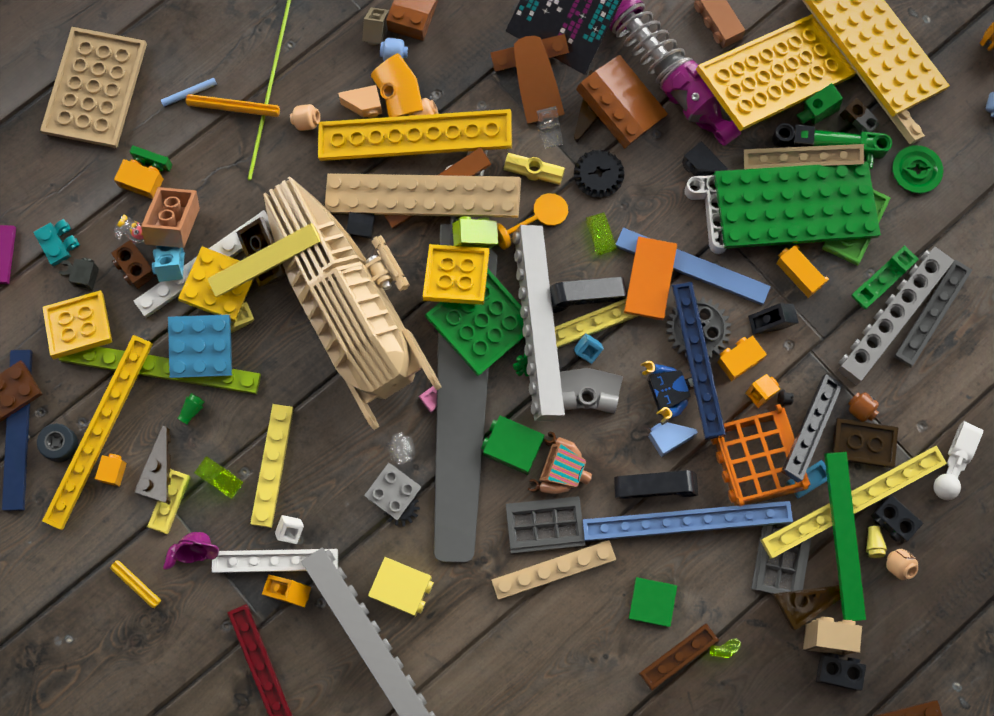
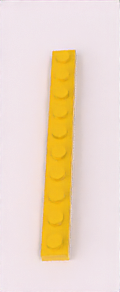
(97, 432)

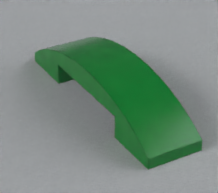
(885, 277)

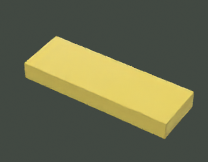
(164, 513)

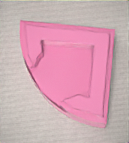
(429, 399)

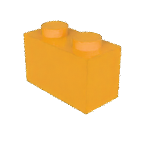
(138, 178)
(741, 358)

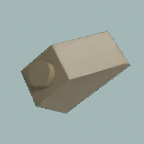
(375, 26)

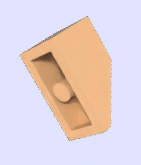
(362, 101)

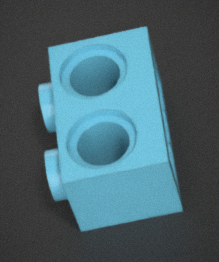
(168, 263)

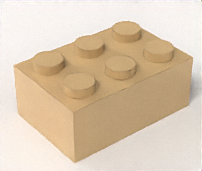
(832, 637)

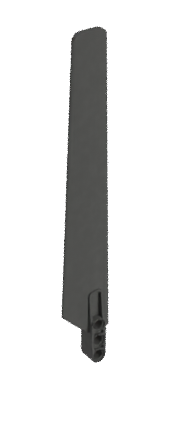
(458, 443)

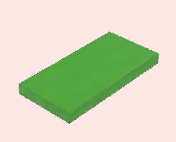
(854, 249)

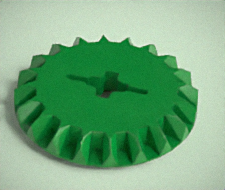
(926, 160)

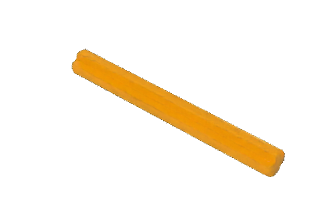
(232, 105)

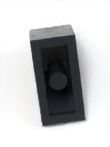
(702, 161)
(773, 318)

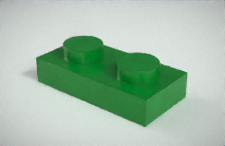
(151, 158)

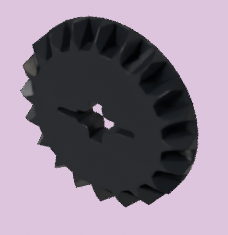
(591, 183)

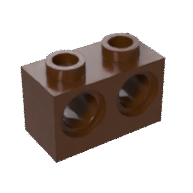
(135, 263)

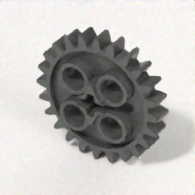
(715, 323)

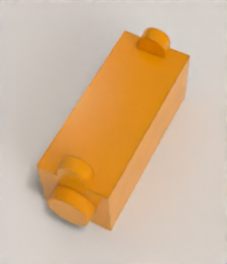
(801, 271)

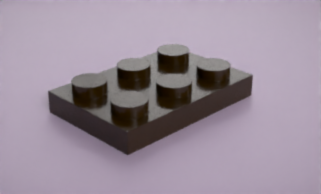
(866, 442)

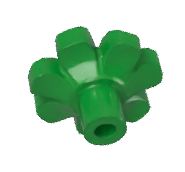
(521, 365)

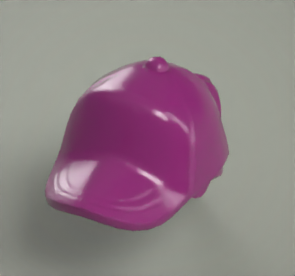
(191, 548)

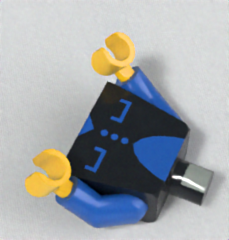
(668, 389)

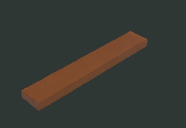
(468, 166)

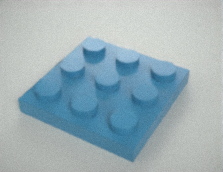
(200, 346)

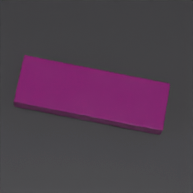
(7, 241)

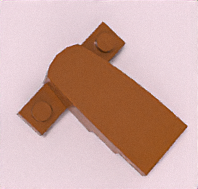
(534, 71)

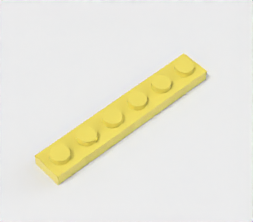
(272, 466)

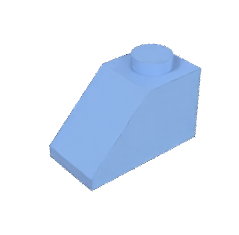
(670, 436)

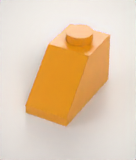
(762, 390)
(286, 590)

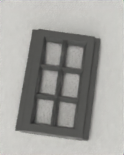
(545, 524)
(782, 572)

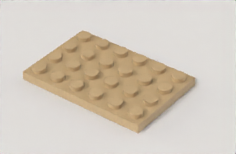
(93, 87)

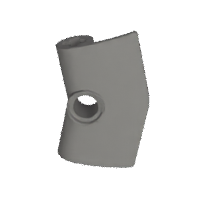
(600, 385)

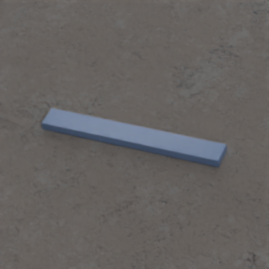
(705, 271)

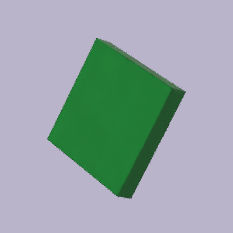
(652, 602)

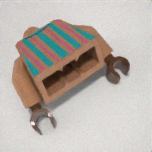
(562, 468)

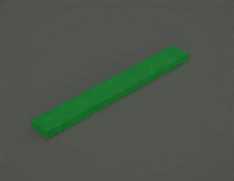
(845, 536)

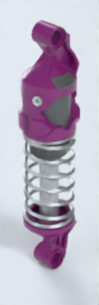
(674, 71)

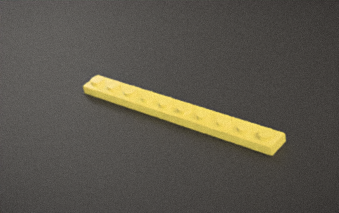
(861, 498)

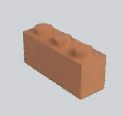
(721, 21)

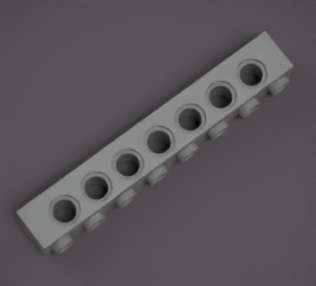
(939, 264)

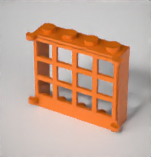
(729, 475)

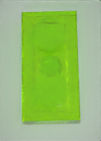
(601, 233)

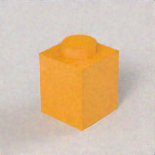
(111, 470)

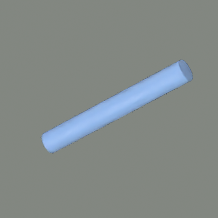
(192, 90)

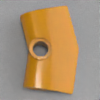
(398, 77)

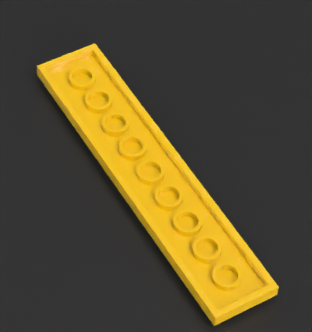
(415, 135)

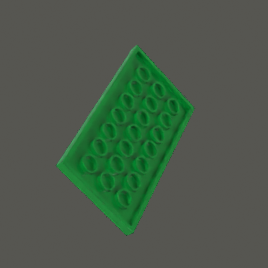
(796, 205)

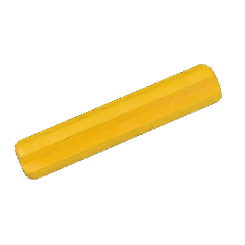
(135, 584)

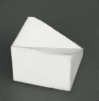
(289, 529)

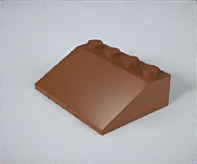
(621, 101)

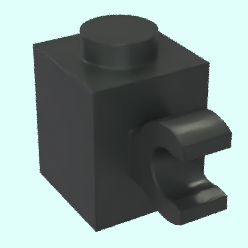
(81, 273)

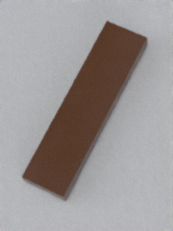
(678, 656)

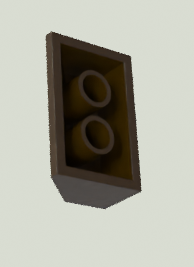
(255, 238)

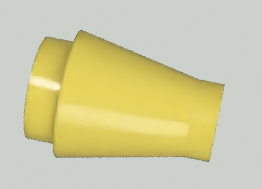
(875, 543)

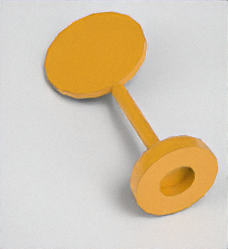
(548, 209)

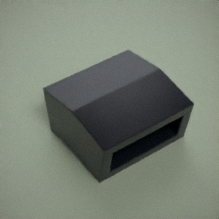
(361, 224)

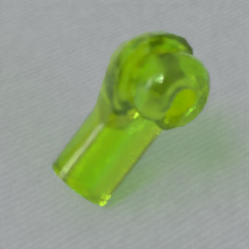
(727, 649)

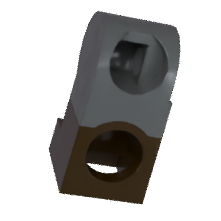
(860, 116)

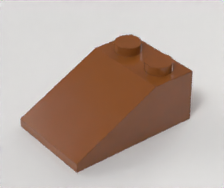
(411, 17)

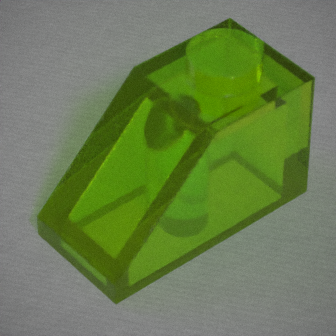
(218, 477)

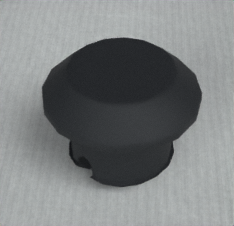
(785, 398)

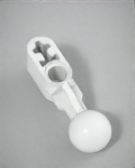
(961, 453)

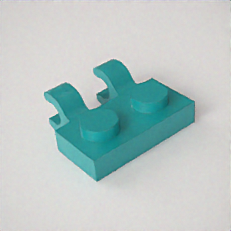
(51, 243)

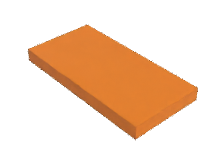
(650, 278)

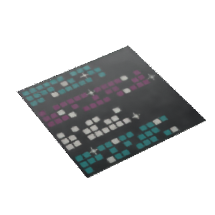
(580, 20)

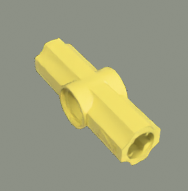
(546, 172)

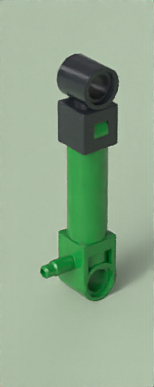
(807, 136)

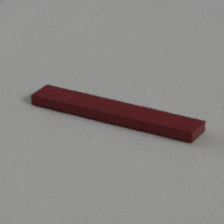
(259, 662)

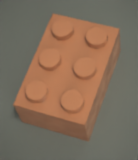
(170, 217)

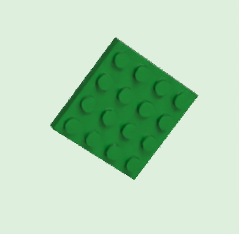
(480, 331)

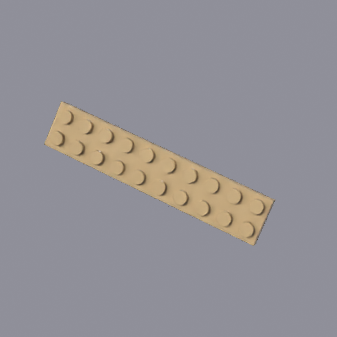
(423, 195)

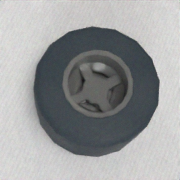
(51, 437)

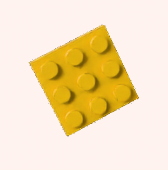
(456, 274)
(199, 293)
(77, 324)

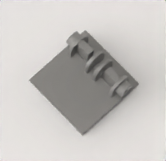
(392, 491)

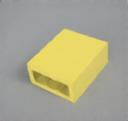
(401, 587)

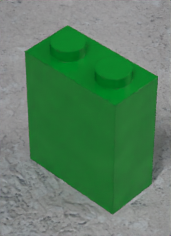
(512, 444)

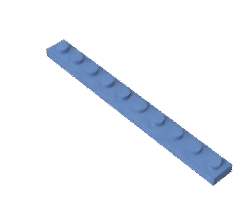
(687, 521)

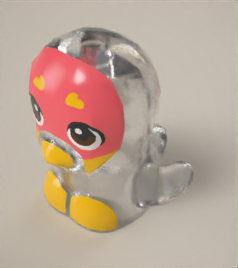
(129, 228)

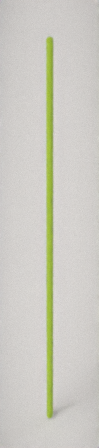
(269, 89)

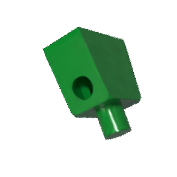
(821, 105)

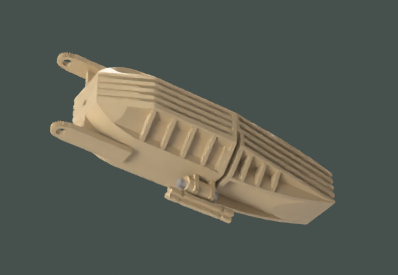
(347, 299)

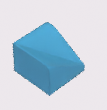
(588, 348)

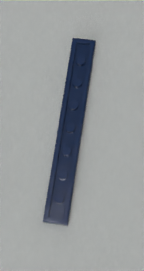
(698, 361)
(16, 447)

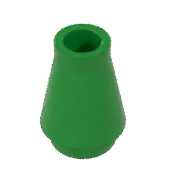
(190, 408)

